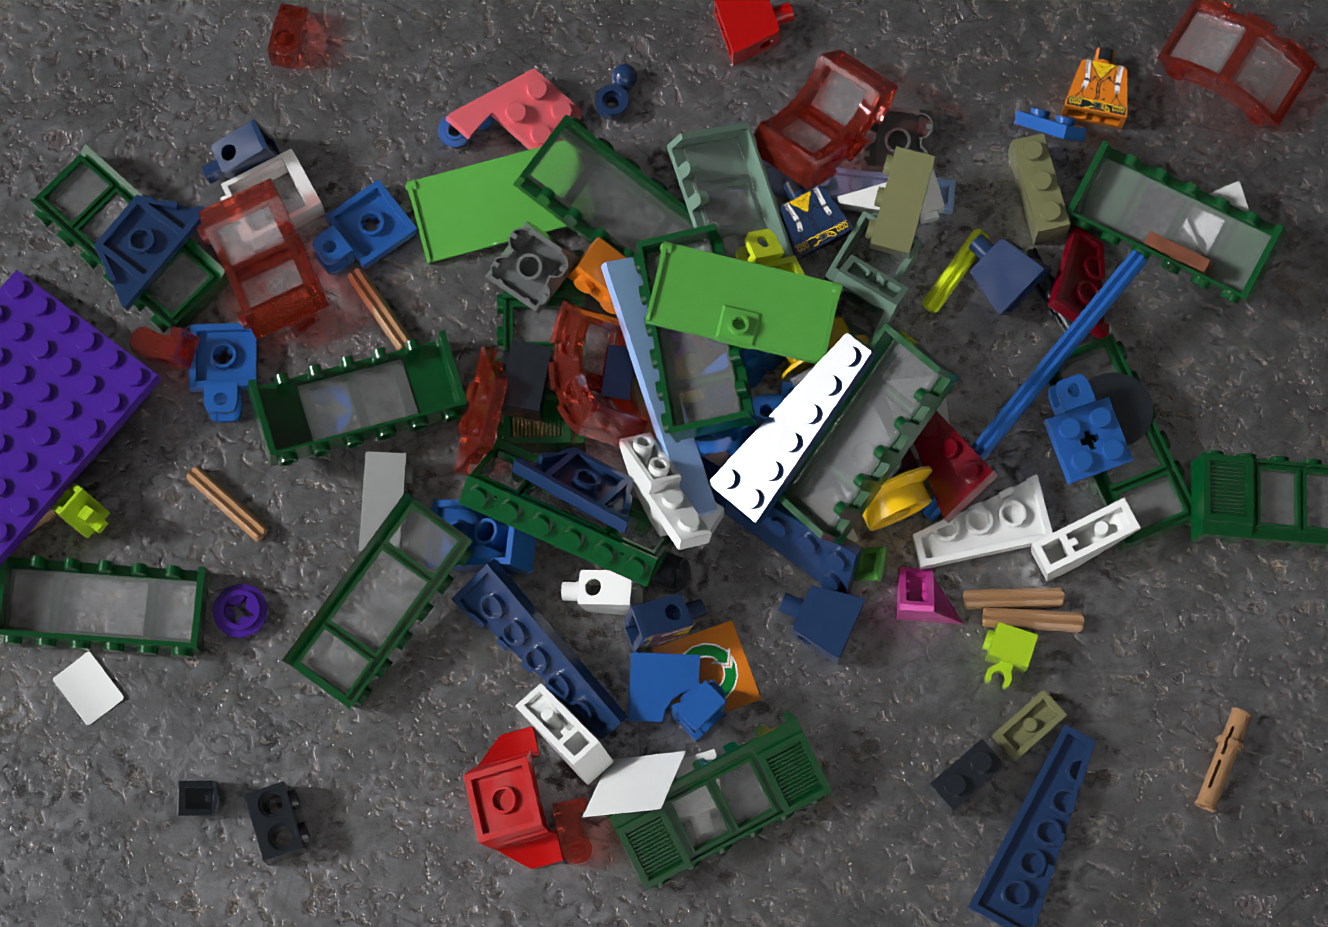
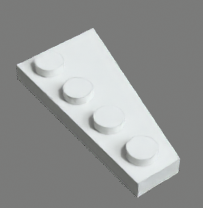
(995, 526)

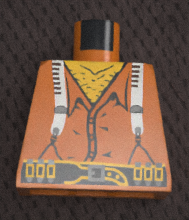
(1099, 91)

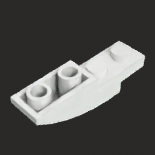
(659, 492)

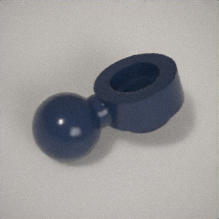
(623, 77)

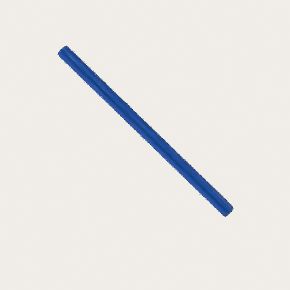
(1052, 362)

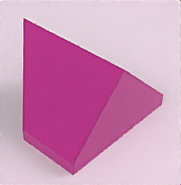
(922, 598)

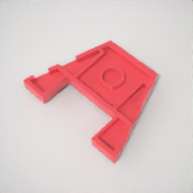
(524, 106)

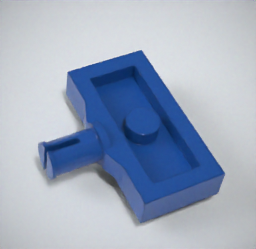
(1061, 126)

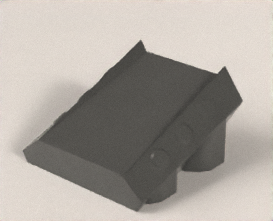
(900, 128)
(532, 266)

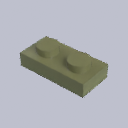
(1029, 725)

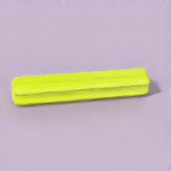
(952, 274)

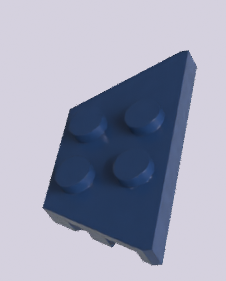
(143, 243)
(582, 483)

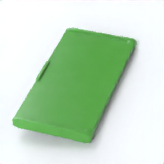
(475, 207)
(743, 303)

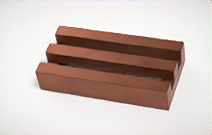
(1178, 253)

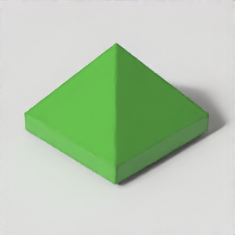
(872, 564)

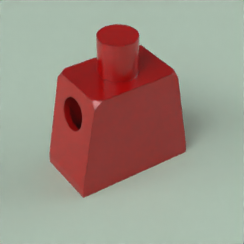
(750, 26)

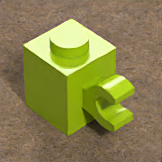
(81, 511)
(1009, 650)

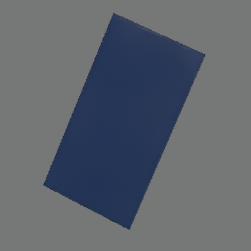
(617, 373)

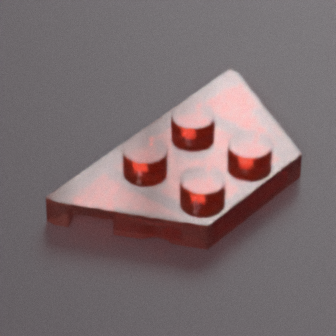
(483, 411)

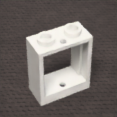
(274, 168)

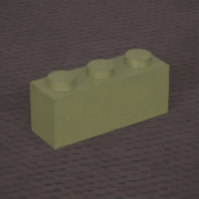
(1038, 188)
(900, 201)

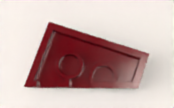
(1079, 278)
(956, 468)

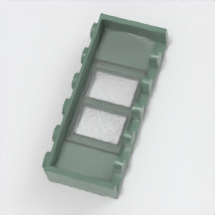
(727, 184)

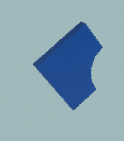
(657, 682)

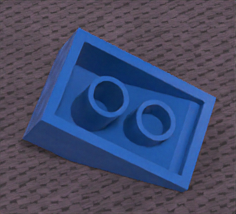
(491, 538)

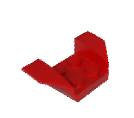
(509, 803)

